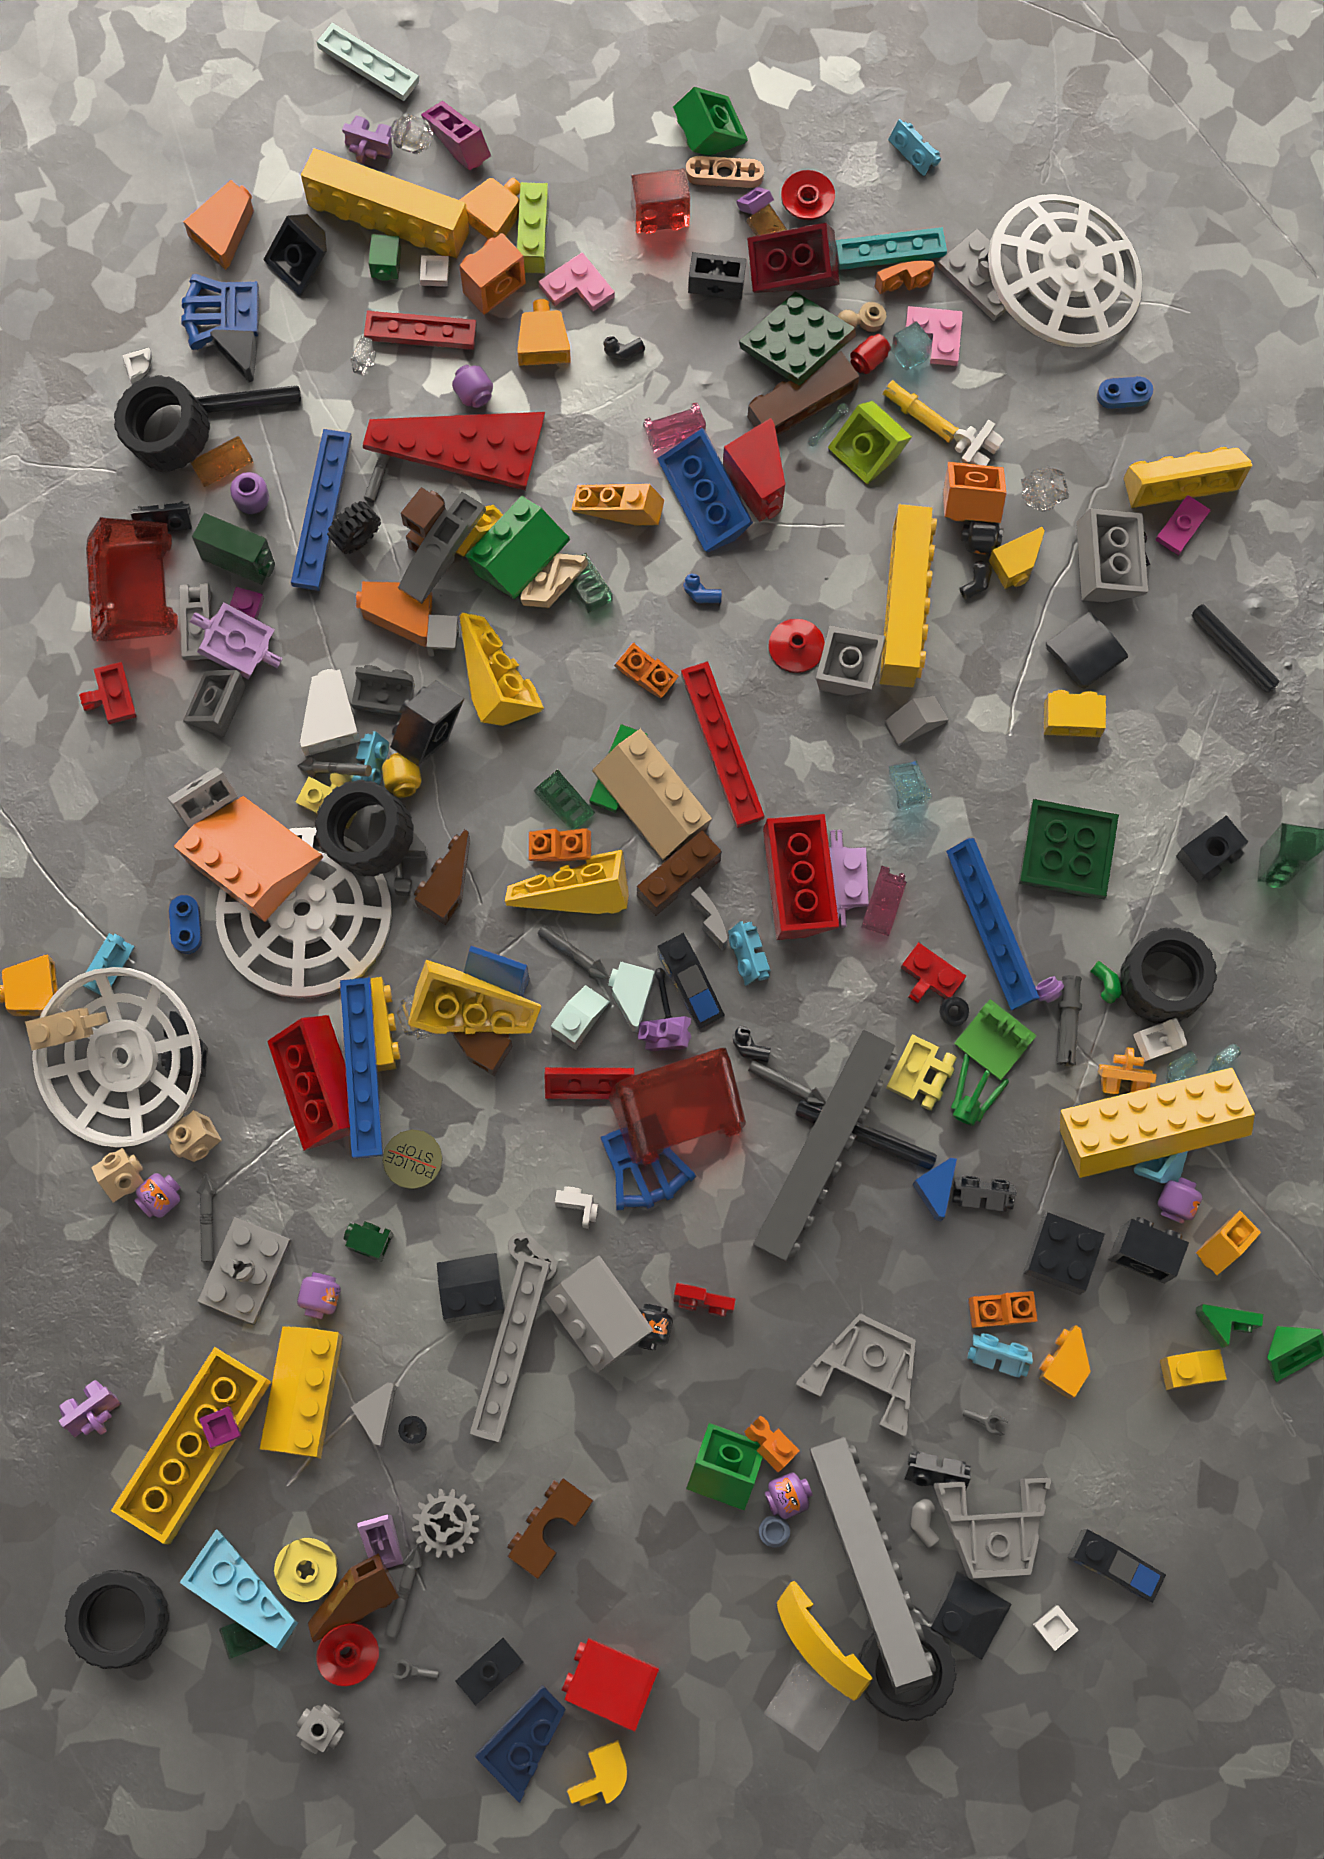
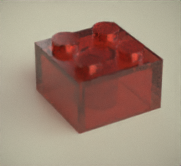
(660, 200)

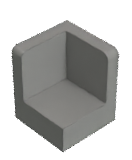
(442, 633)

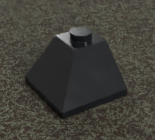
(297, 251)
(969, 1615)

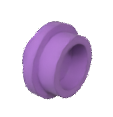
(1049, 989)

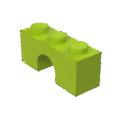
(532, 225)

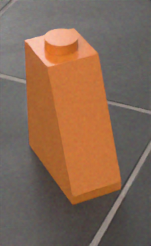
(221, 222)
(395, 610)

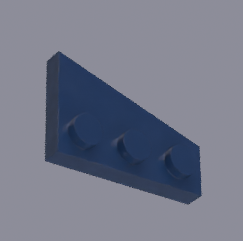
(520, 1743)

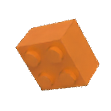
(492, 273)
(974, 492)

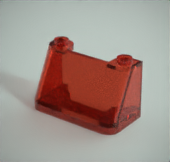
(128, 580)
(677, 1104)

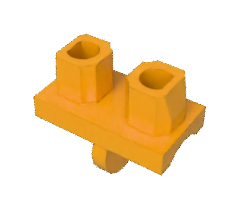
(1112, 1075)

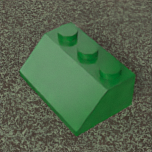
(517, 547)

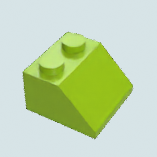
(869, 441)

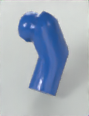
(699, 592)

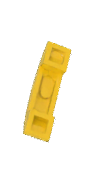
(817, 1648)

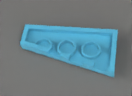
(235, 1589)

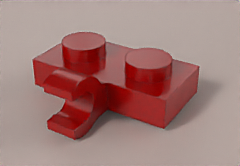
(112, 693)
(931, 973)

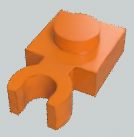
(774, 1446)

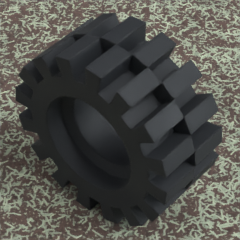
(354, 527)

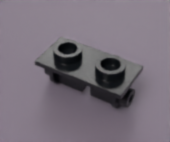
(174, 514)
(972, 1190)
(925, 1472)

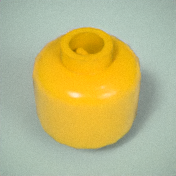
(401, 776)

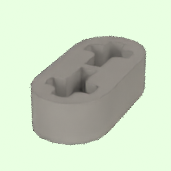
(535, 1248)

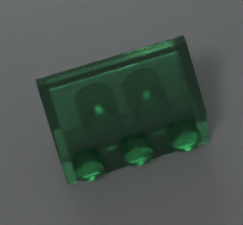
(1289, 853)

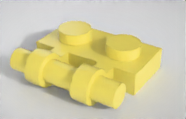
(913, 1067)

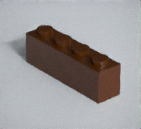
(793, 403)

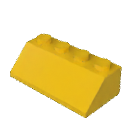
(1190, 475)
(301, 1391)

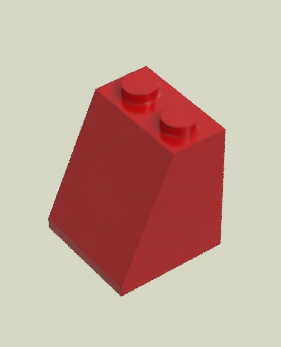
(757, 470)
(610, 1683)

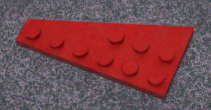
(478, 446)

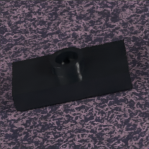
(489, 1671)

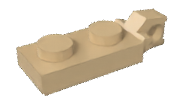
(63, 1027)

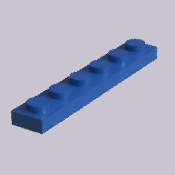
(321, 509)
(992, 924)
(361, 1068)

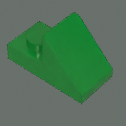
(1219, 1321)

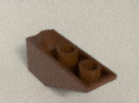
(445, 887)
(484, 1049)
(356, 1595)

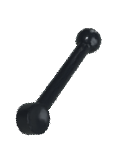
(660, 974)

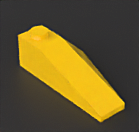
(494, 682)
(589, 888)
(459, 1002)

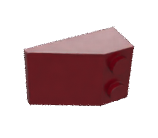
(794, 259)

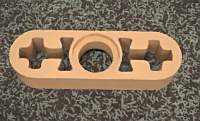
(732, 163)

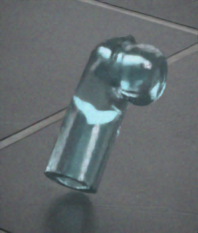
(1223, 1058)
(1177, 1068)

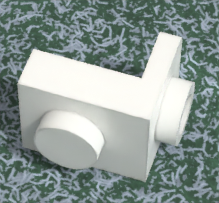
(1160, 1039)
(573, 1199)

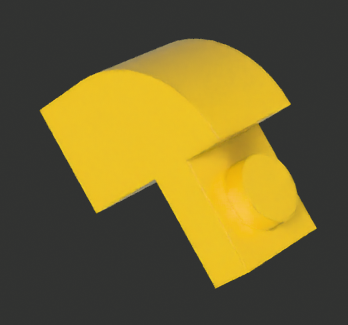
(610, 1777)

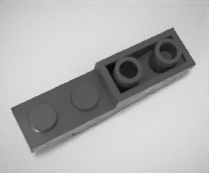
(439, 547)

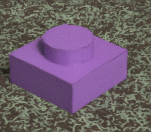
(754, 200)

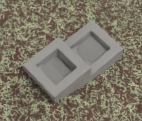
(713, 925)

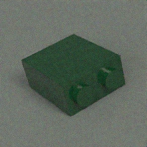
(233, 548)

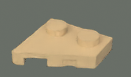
(553, 580)

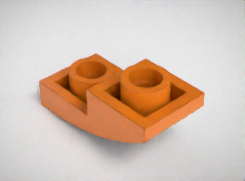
(912, 274)
(646, 671)
(557, 845)
(1002, 1309)

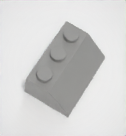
(1111, 555)
(598, 1314)

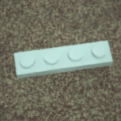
(368, 61)

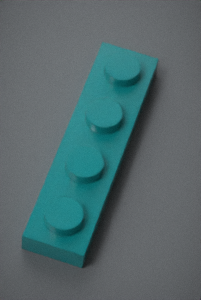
(891, 248)

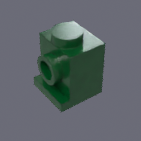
(367, 1240)

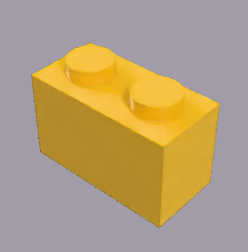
(1074, 714)

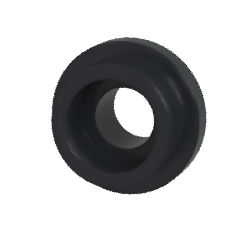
(960, 1017)

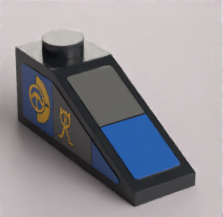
(690, 980)
(1116, 1565)

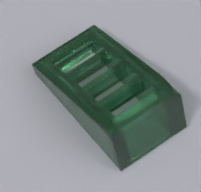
(597, 600)
(565, 786)

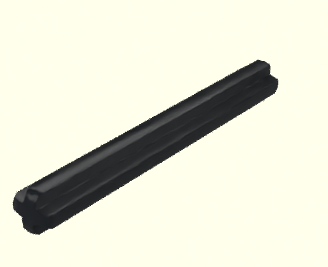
(876, 1139)

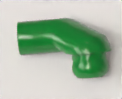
(1110, 980)

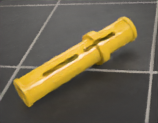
(913, 406)

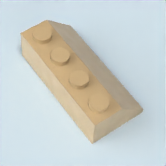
(652, 794)

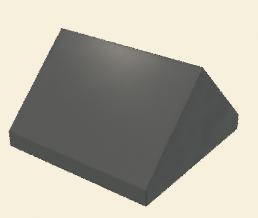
(216, 701)

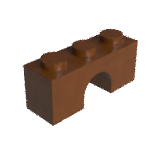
(421, 515)
(667, 880)
(530, 1548)

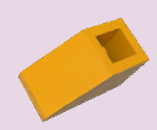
(1069, 1364)

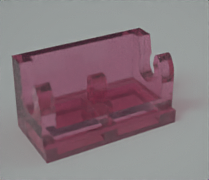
(674, 428)
(884, 902)

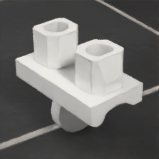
(986, 438)

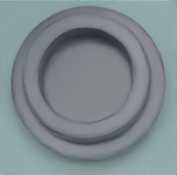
(774, 1531)

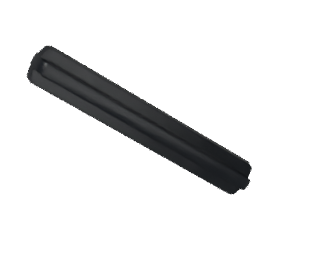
(250, 399)
(1235, 648)

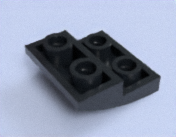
(1087, 650)

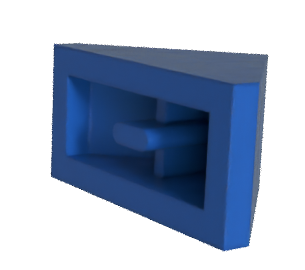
(935, 1188)

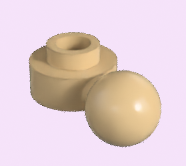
(864, 319)

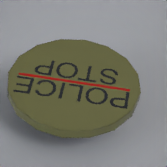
(412, 1159)

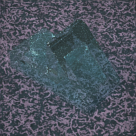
(909, 785)

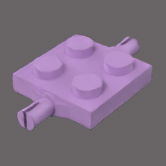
(235, 640)
(849, 876)

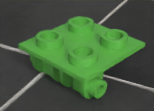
(995, 1039)

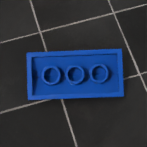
(705, 491)

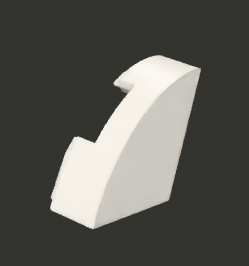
(138, 364)

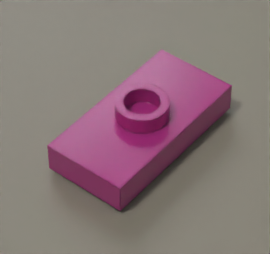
(1182, 525)

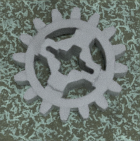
(443, 1538)

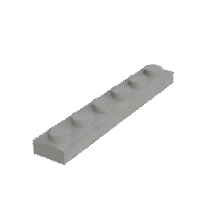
(510, 1348)

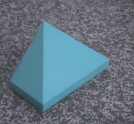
(1163, 1168)

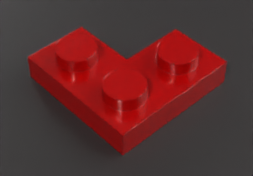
(692, 1296)

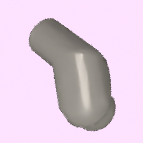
(921, 1520)

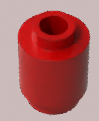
(870, 353)

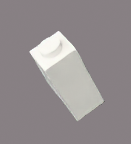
(327, 715)

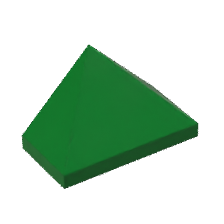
(1294, 1349)

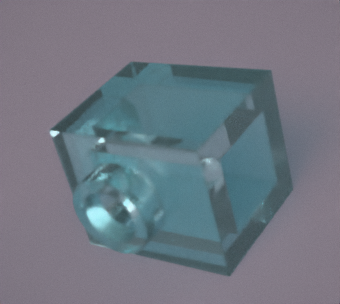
(911, 346)

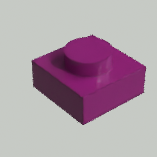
(247, 602)
(220, 1427)

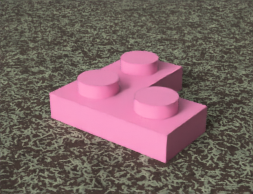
(580, 277)
(942, 328)

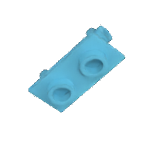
(910, 144)
(374, 751)
(744, 940)
(112, 953)
(1012, 1356)

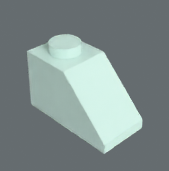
(631, 991)
(578, 1016)

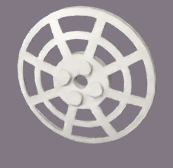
(1059, 276)
(309, 928)
(106, 1067)

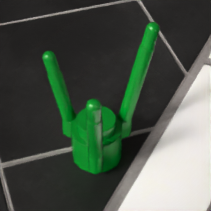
(968, 1108)

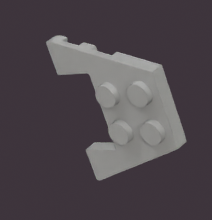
(873, 1356)
(995, 1542)

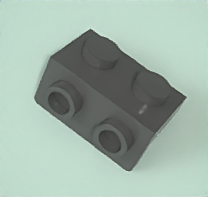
(381, 689)

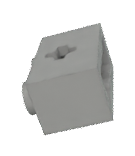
(202, 797)

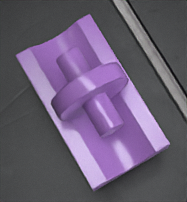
(366, 142)
(665, 1033)
(91, 1413)

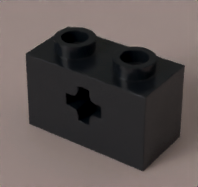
(717, 275)

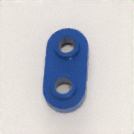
(1126, 393)
(185, 923)

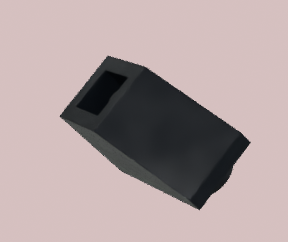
(186, 1058)

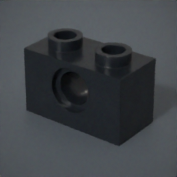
(1221, 835)

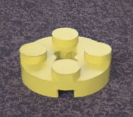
(289, 1577)

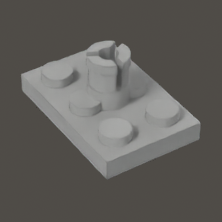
(969, 270)
(244, 1270)

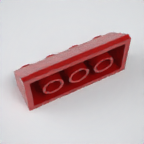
(800, 876)
(313, 1080)

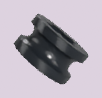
(416, 1438)

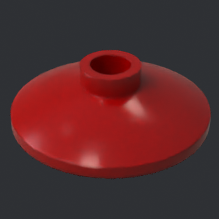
(808, 185)
(796, 657)
(353, 1666)

